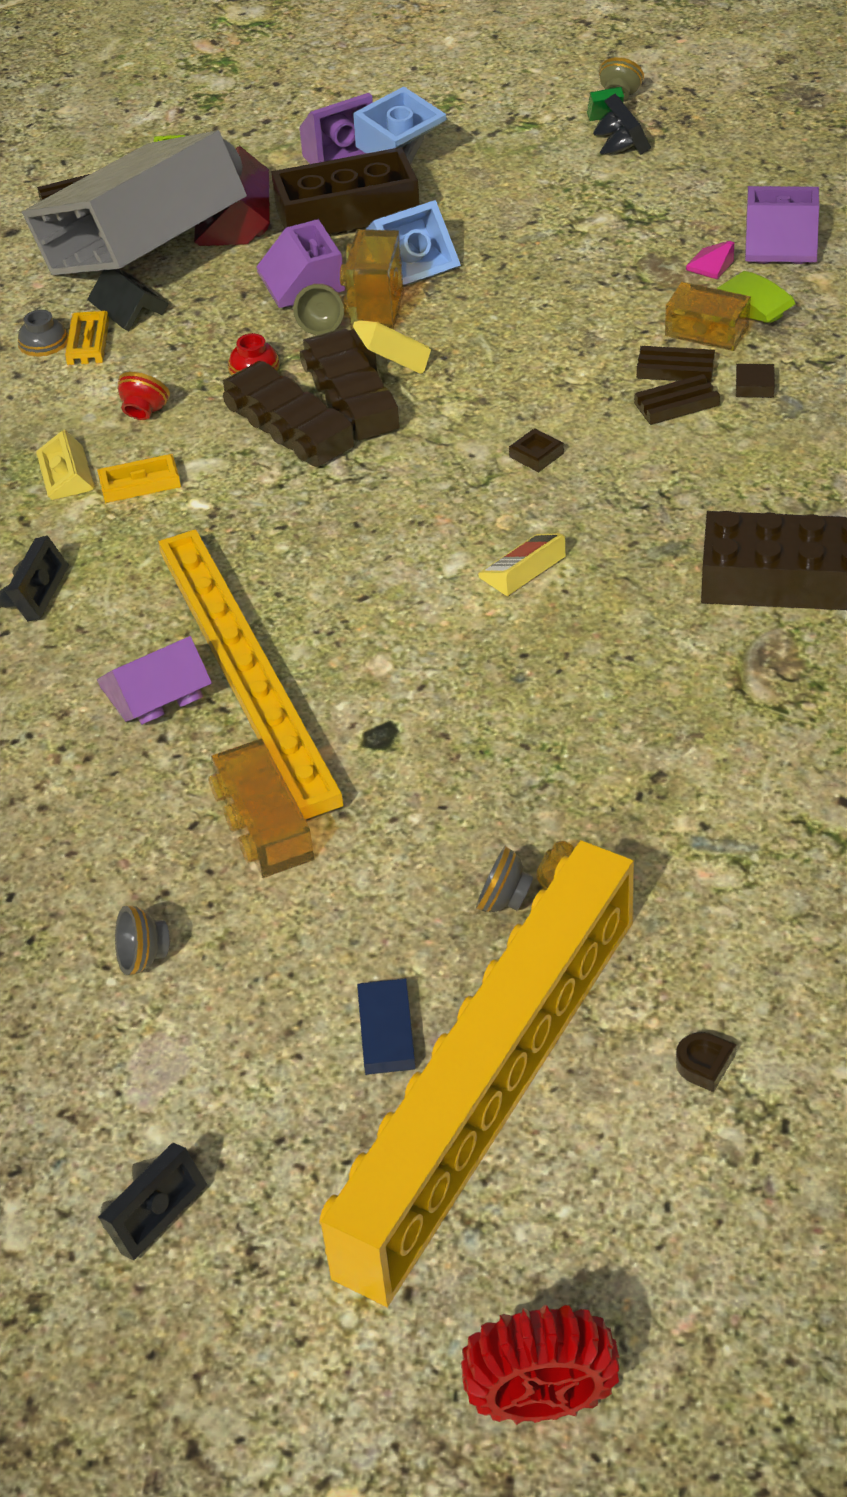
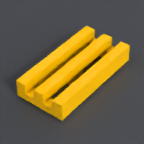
(87, 350)
(138, 478)

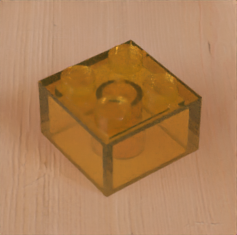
(373, 277)

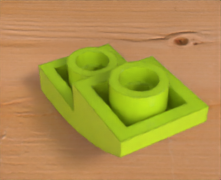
(767, 298)

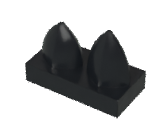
(624, 129)
(35, 579)
(152, 1201)

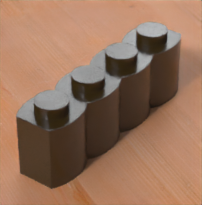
(350, 383)
(288, 413)

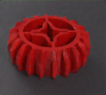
(540, 1364)

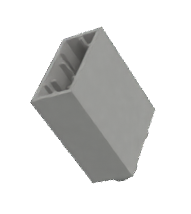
(136, 203)

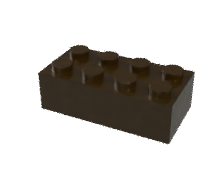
(346, 190)
(775, 560)

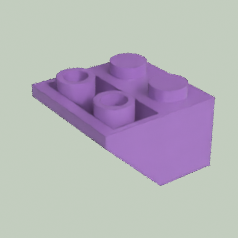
(782, 224)
(299, 259)

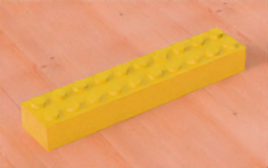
(476, 1075)

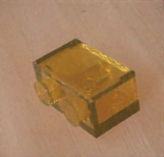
(707, 316)

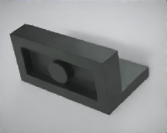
(124, 297)

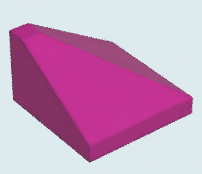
(713, 260)

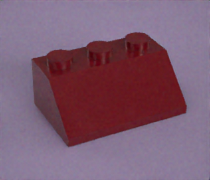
(244, 218)

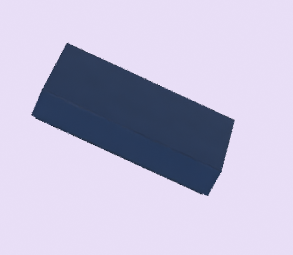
(386, 1026)

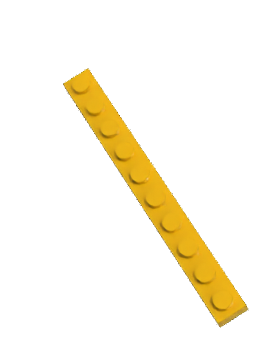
(250, 674)

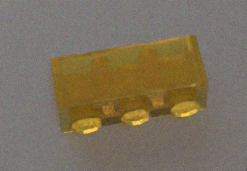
(260, 808)

